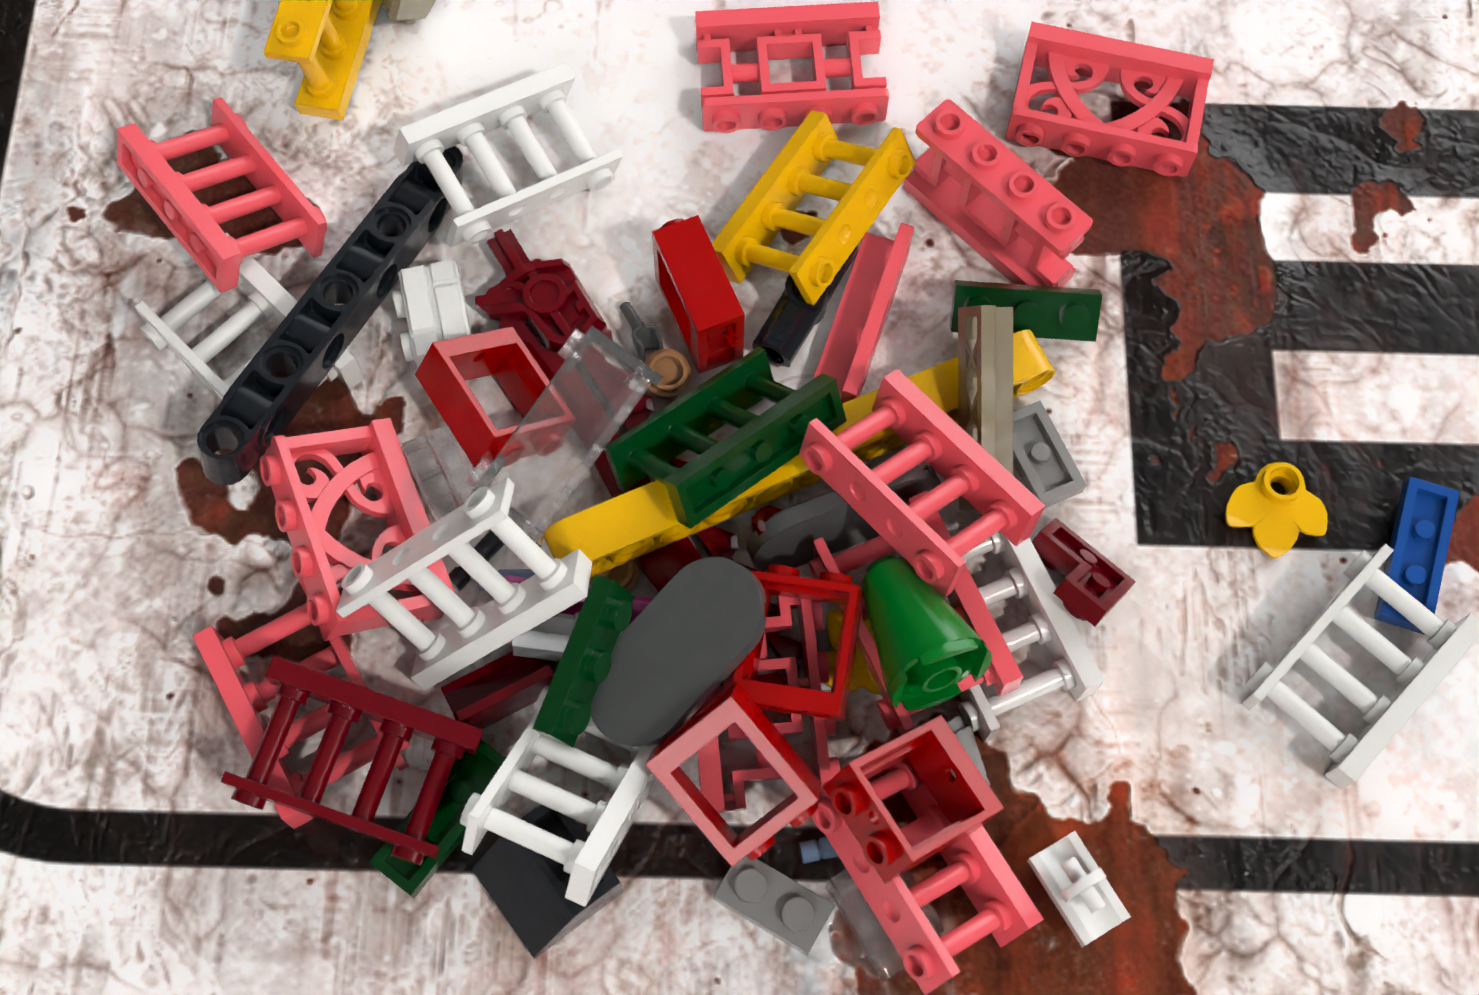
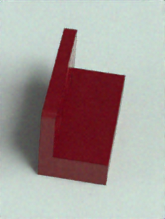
(497, 689)

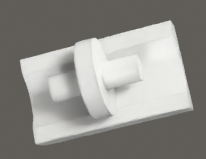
(1078, 888)

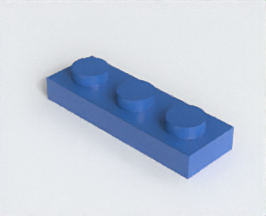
(1419, 546)

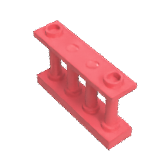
(197, 224)
(951, 452)
(966, 601)
(249, 699)
(971, 862)

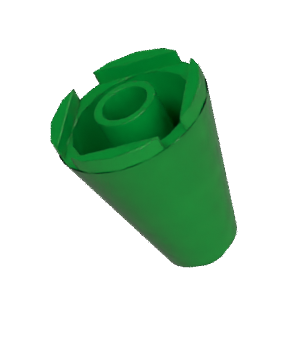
(919, 637)

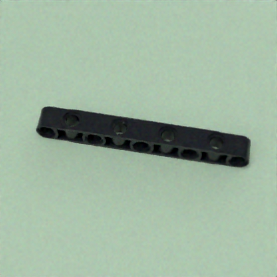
(319, 331)

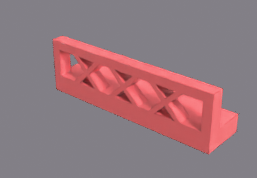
(864, 310)

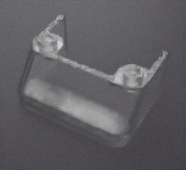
(566, 428)

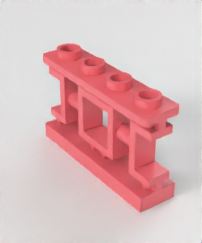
(790, 34)
(995, 200)
(816, 672)

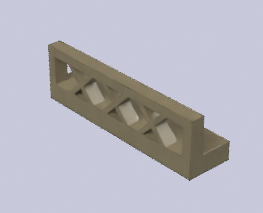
(986, 381)

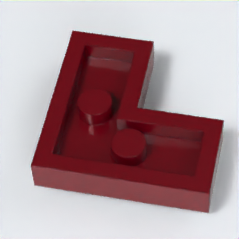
(1091, 580)

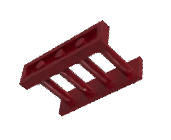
(346, 706)

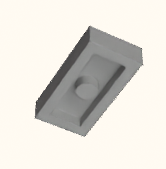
(1043, 457)
(774, 903)

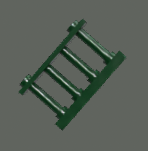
(738, 460)

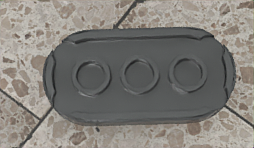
(829, 516)
(679, 651)

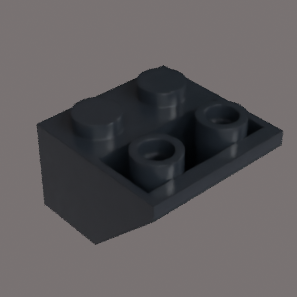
(533, 887)

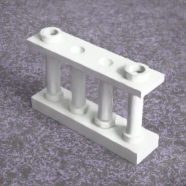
(507, 109)
(265, 300)
(1047, 624)
(475, 630)
(1383, 715)
(604, 820)

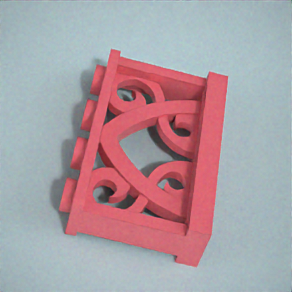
(1124, 141)
(313, 548)

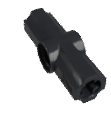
(793, 320)

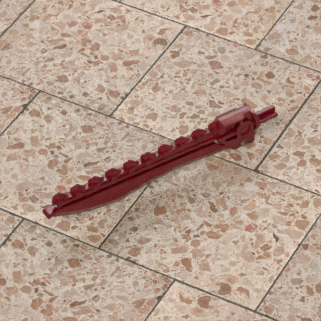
(553, 305)

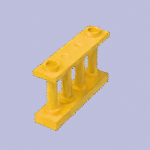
(327, 44)
(786, 183)

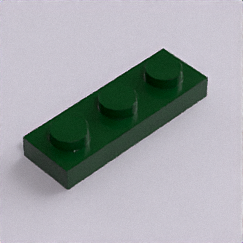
(1042, 309)
(584, 662)
(467, 776)

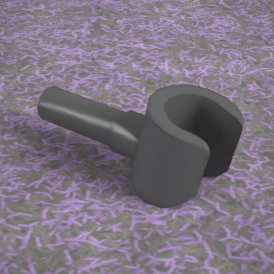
(643, 336)

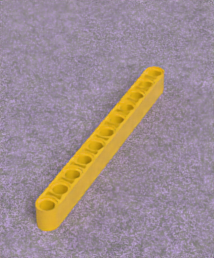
(645, 516)

